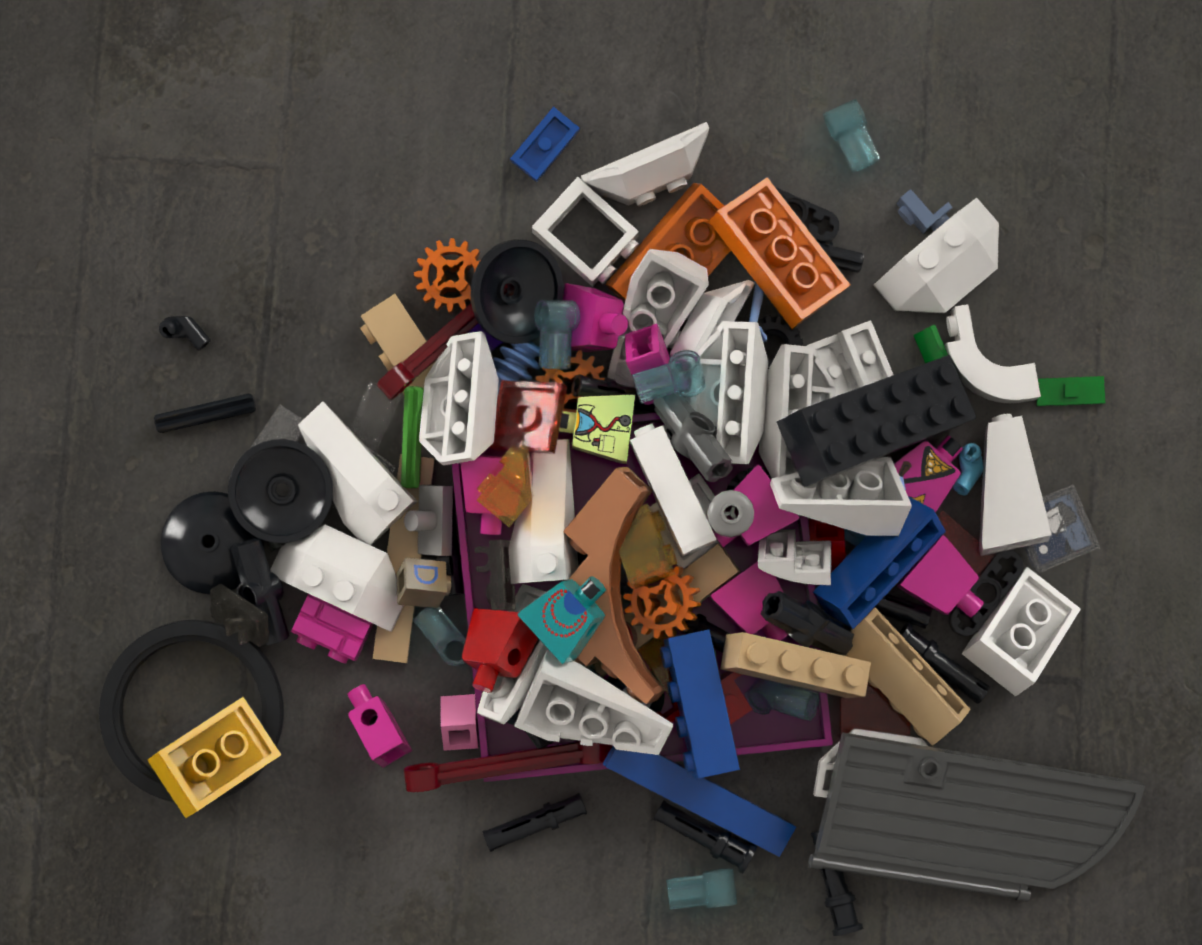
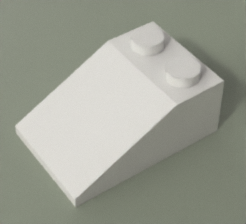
(1022, 632)

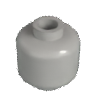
(717, 518)

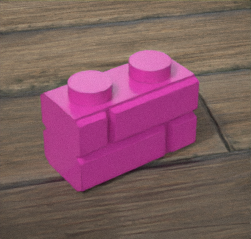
(331, 628)

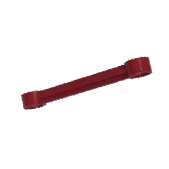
(405, 372)
(431, 776)

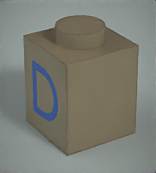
(422, 583)

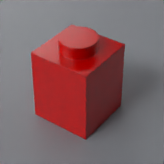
(826, 532)

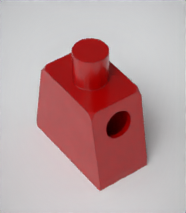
(497, 646)

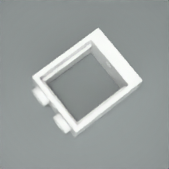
(558, 211)

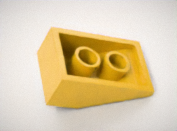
(214, 757)

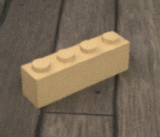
(395, 333)
(795, 665)
(906, 678)

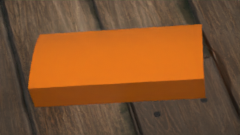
(683, 231)
(779, 252)

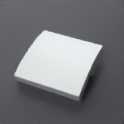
(853, 357)
(795, 561)

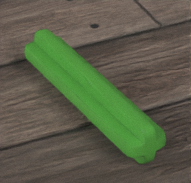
(411, 430)

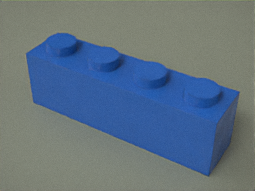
(878, 566)
(700, 704)

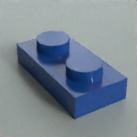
(545, 144)

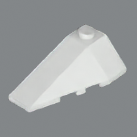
(661, 293)
(363, 488)
(860, 500)
(538, 545)
(509, 692)
(582, 706)

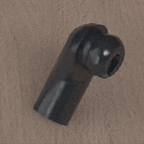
(184, 328)

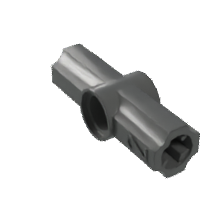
(693, 436)

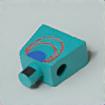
(566, 617)

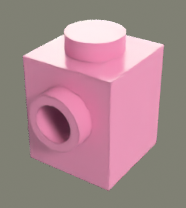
(459, 722)

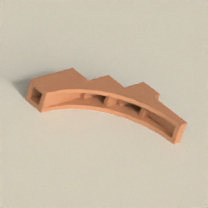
(600, 534)

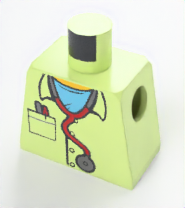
(601, 426)

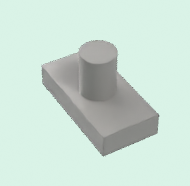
(433, 520)

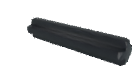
(205, 413)

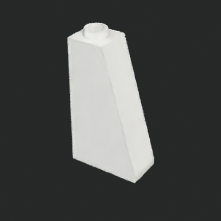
(672, 490)
(1011, 494)

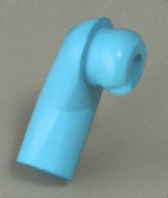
(971, 468)

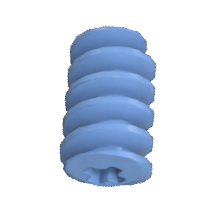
(516, 362)

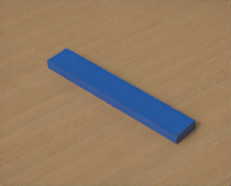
(703, 798)

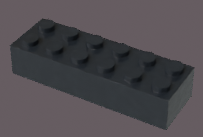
(875, 420)

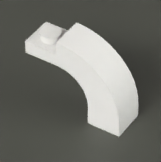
(979, 374)

